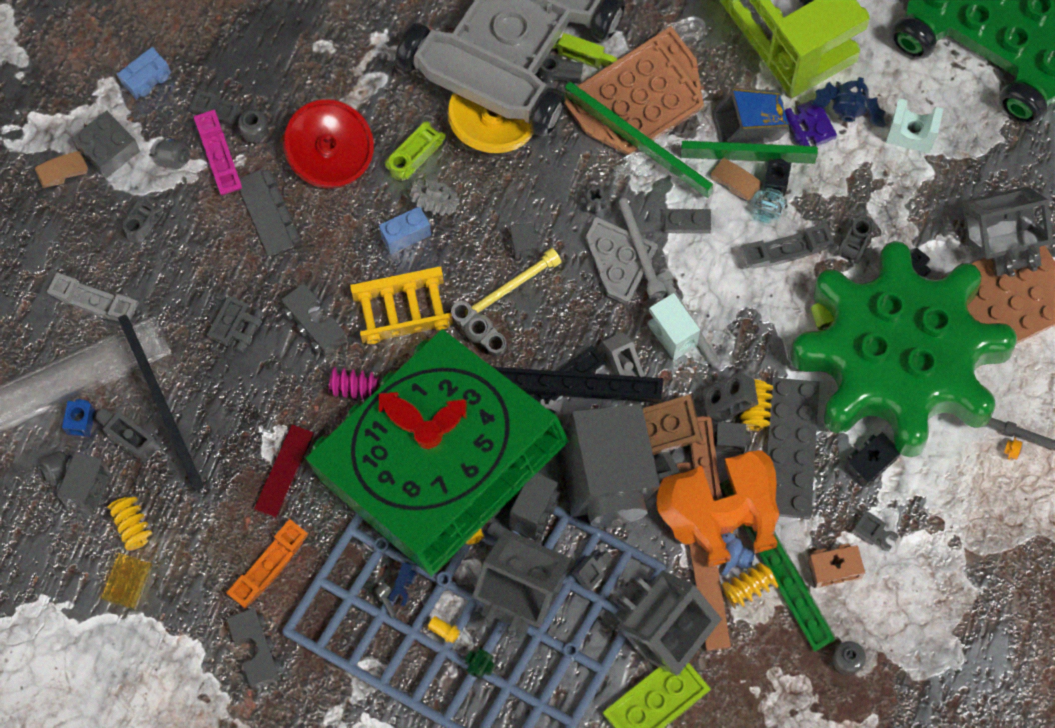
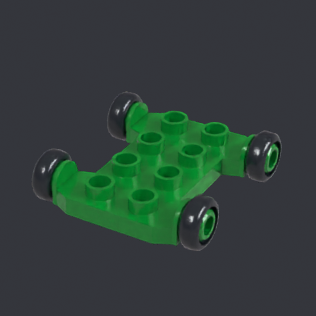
(1006, 32)

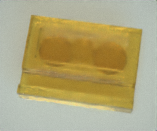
(127, 581)

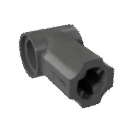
(561, 70)

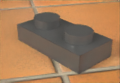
(688, 221)

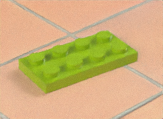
(657, 699)

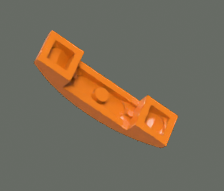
(269, 565)

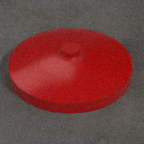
(328, 144)

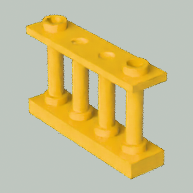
(408, 284)

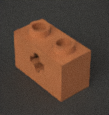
(826, 574)

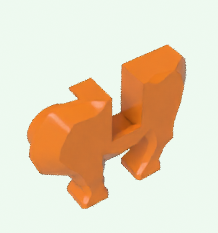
(695, 517)

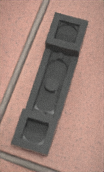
(788, 248)

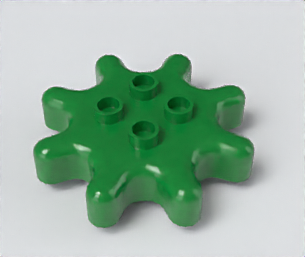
(903, 348)

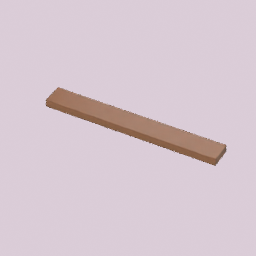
(708, 583)

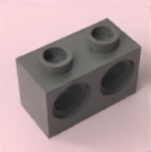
(730, 397)

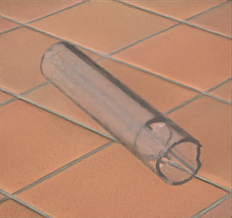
(77, 373)

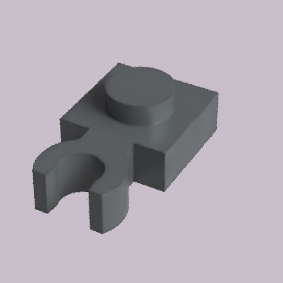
(872, 529)

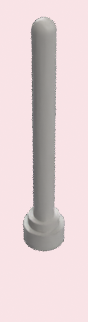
(667, 279)
(654, 287)

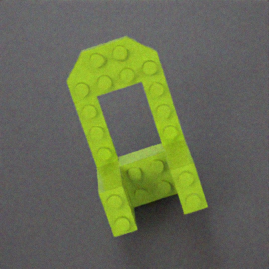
(806, 43)

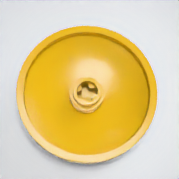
(484, 128)

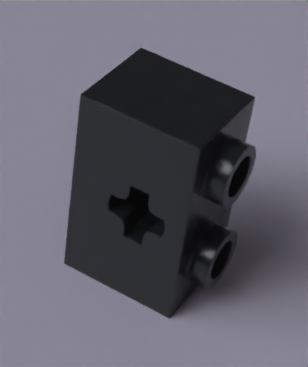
(867, 471)

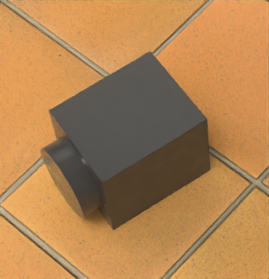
(608, 465)

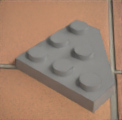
(617, 259)

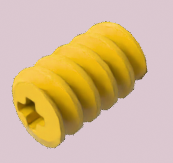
(755, 416)
(129, 522)
(749, 584)

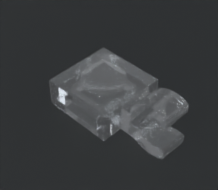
(636, 164)

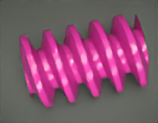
(352, 383)

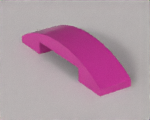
(217, 152)

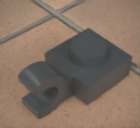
(590, 569)

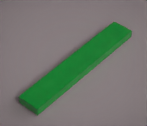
(748, 151)

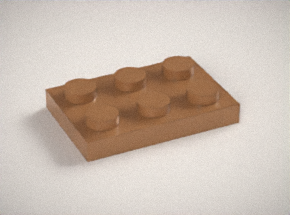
(672, 424)

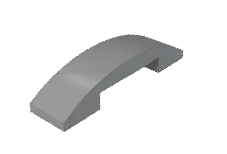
(91, 299)

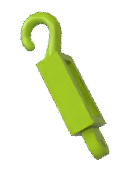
(583, 51)

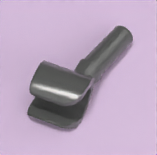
(382, 593)

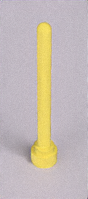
(549, 260)

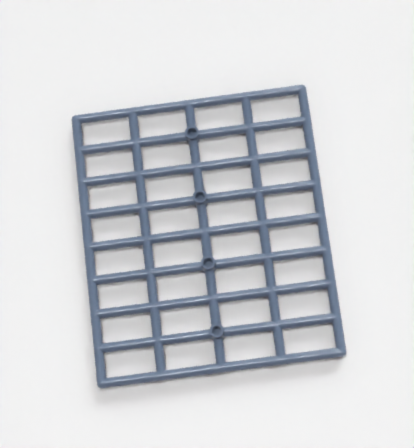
(444, 650)

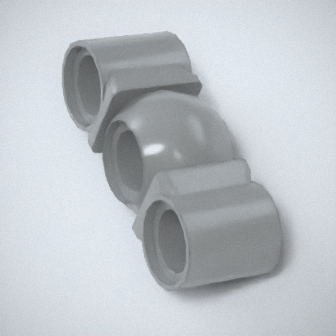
(471, 320)

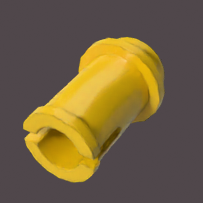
(444, 629)

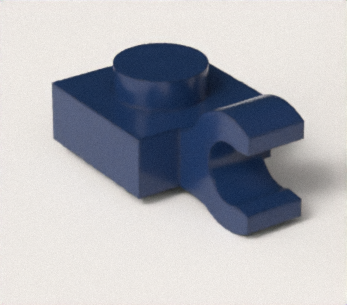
(406, 577)

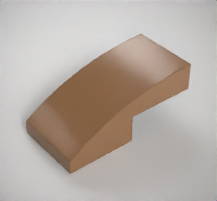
(57, 169)
(737, 179)

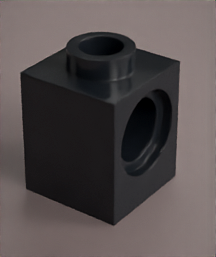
(781, 167)

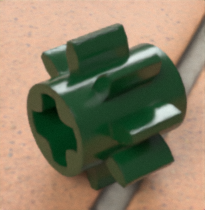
(479, 663)

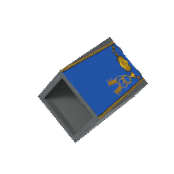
(750, 116)

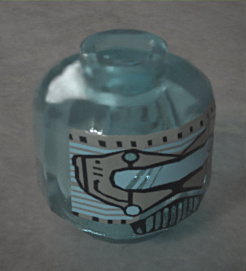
(769, 205)

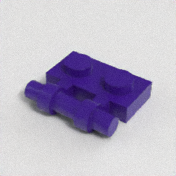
(815, 121)

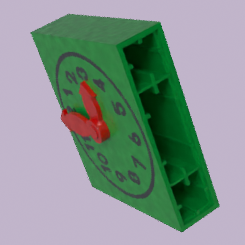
(437, 450)

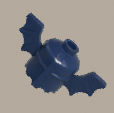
(850, 104)

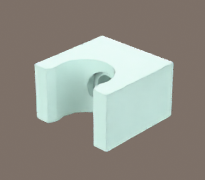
(925, 126)
(673, 327)

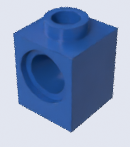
(82, 427)

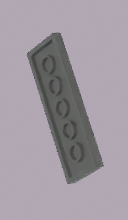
(793, 444)

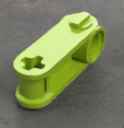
(414, 152)

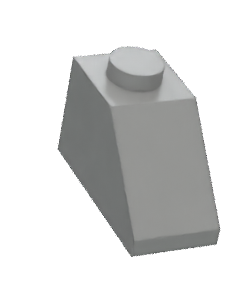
(622, 355)

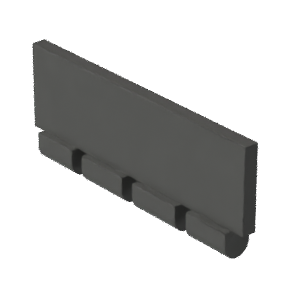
(266, 212)

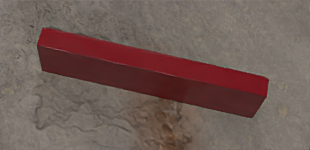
(284, 471)

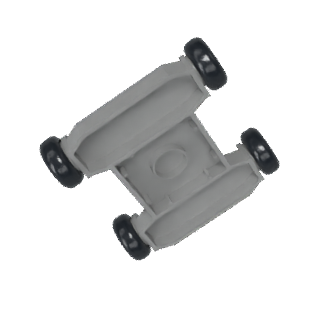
(499, 51)

